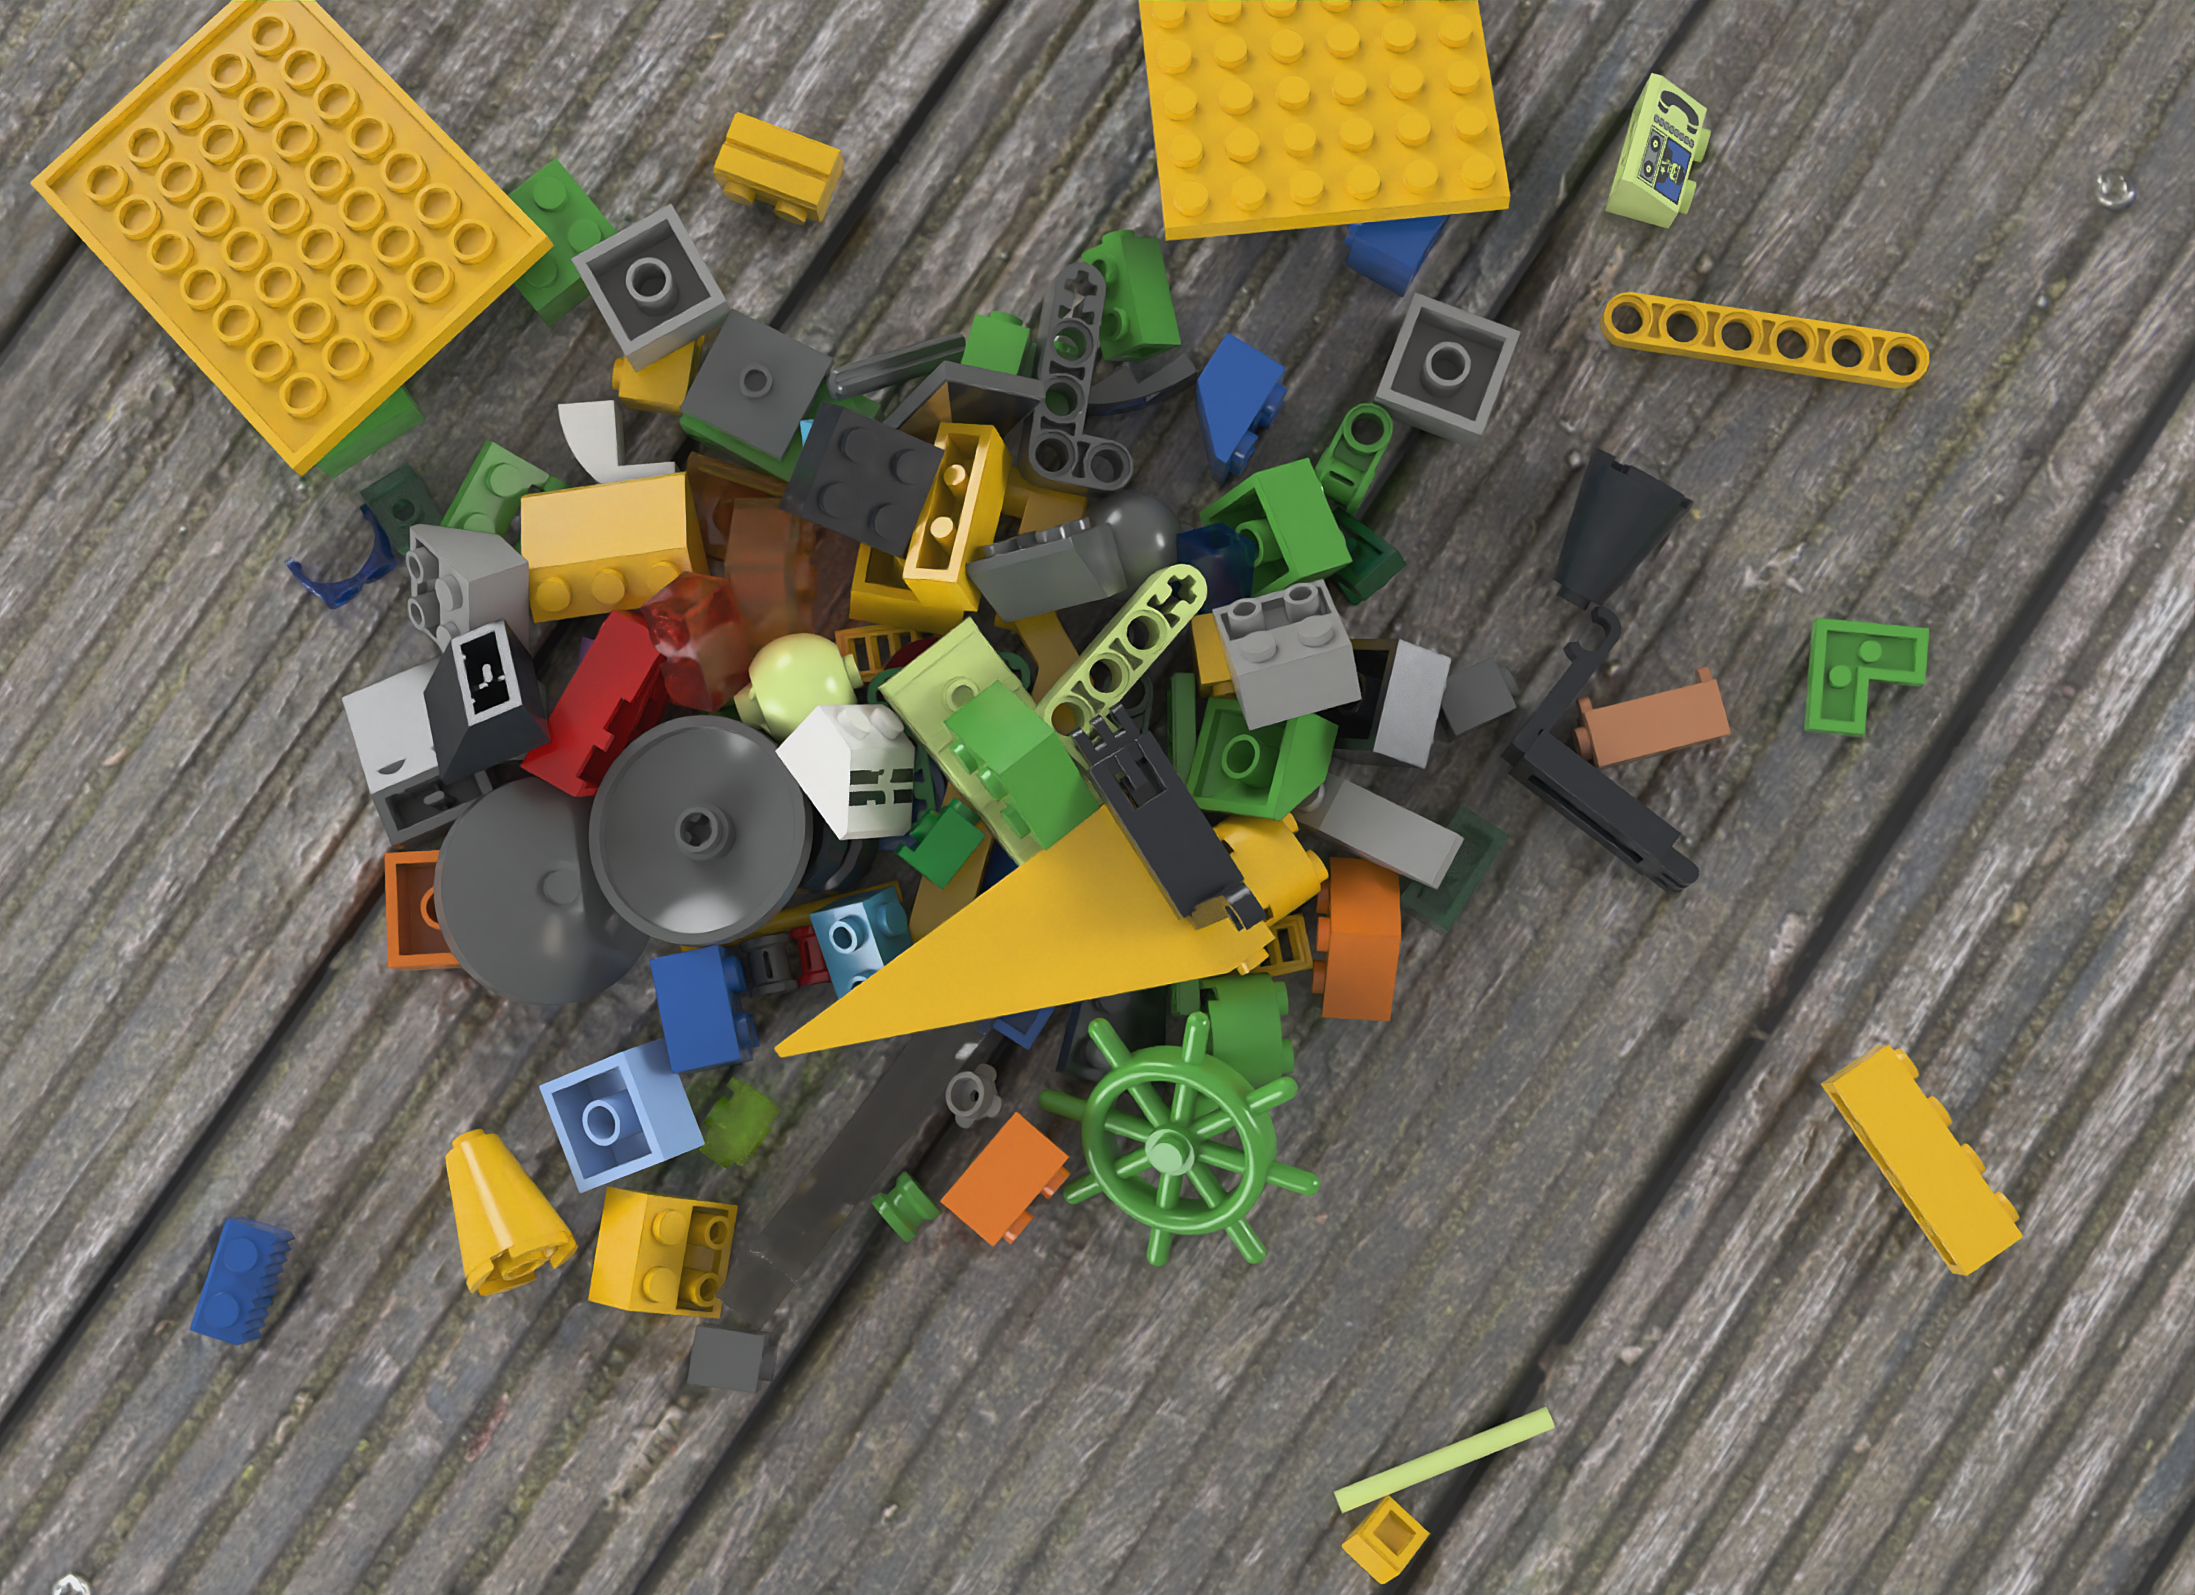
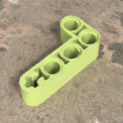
(1123, 659)

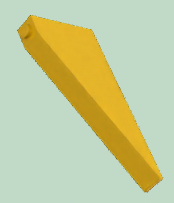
(1045, 936)

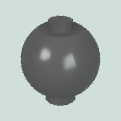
(1143, 534)

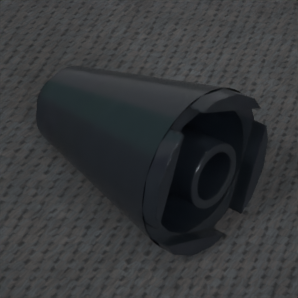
(1613, 528)

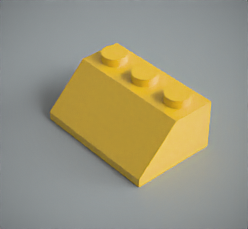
(608, 544)

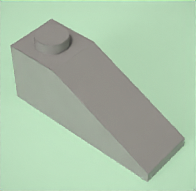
(1377, 830)

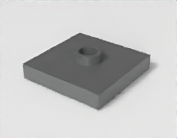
(757, 385)

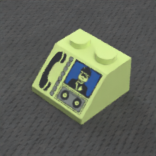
(1658, 155)

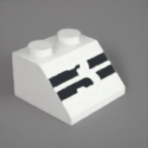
(854, 768)

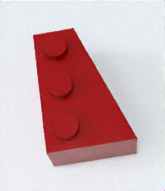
(604, 707)

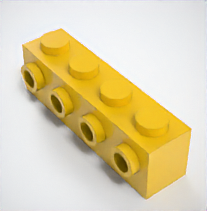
(1923, 1159)

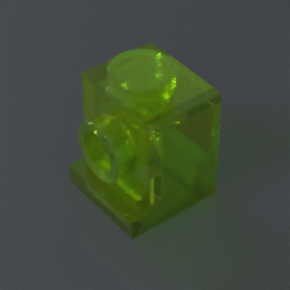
(739, 1124)

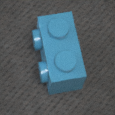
(861, 935)

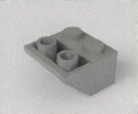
(465, 583)
(1287, 654)

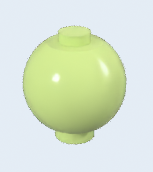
(792, 680)

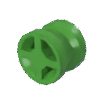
(906, 1206)

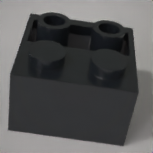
(484, 702)

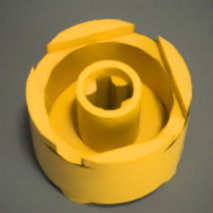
(1272, 863)

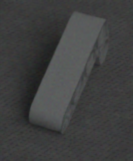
(1073, 381)

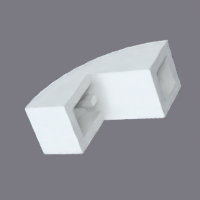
(597, 442)

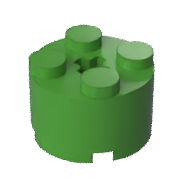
(1248, 1025)

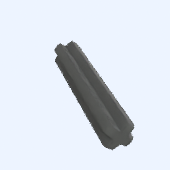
(894, 367)

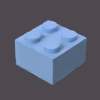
(621, 1115)

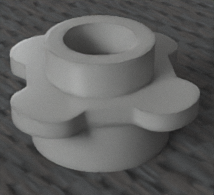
(961, 1095)

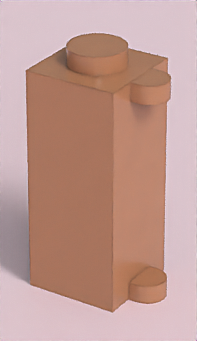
(1651, 724)

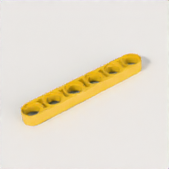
(1764, 333)

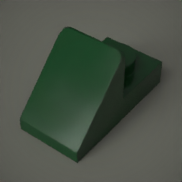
(1372, 559)

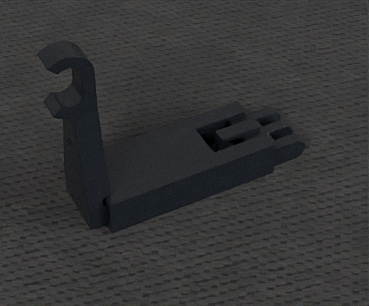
(1584, 792)
(1167, 825)

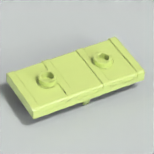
(938, 686)

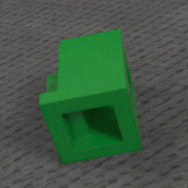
(942, 842)

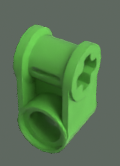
(1348, 466)

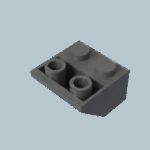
(1049, 569)

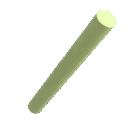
(1444, 1459)

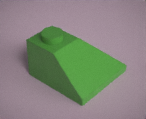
(1260, 769)

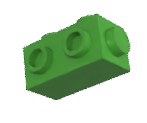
(1137, 304)

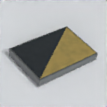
(966, 396)

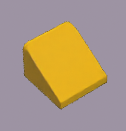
(1385, 1540)

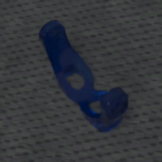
(377, 566)

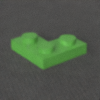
(1848, 658)

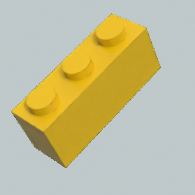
(958, 516)

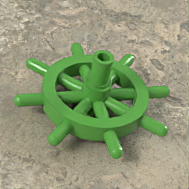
(1178, 1139)

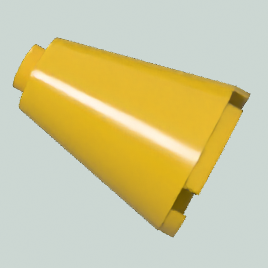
(501, 1216)

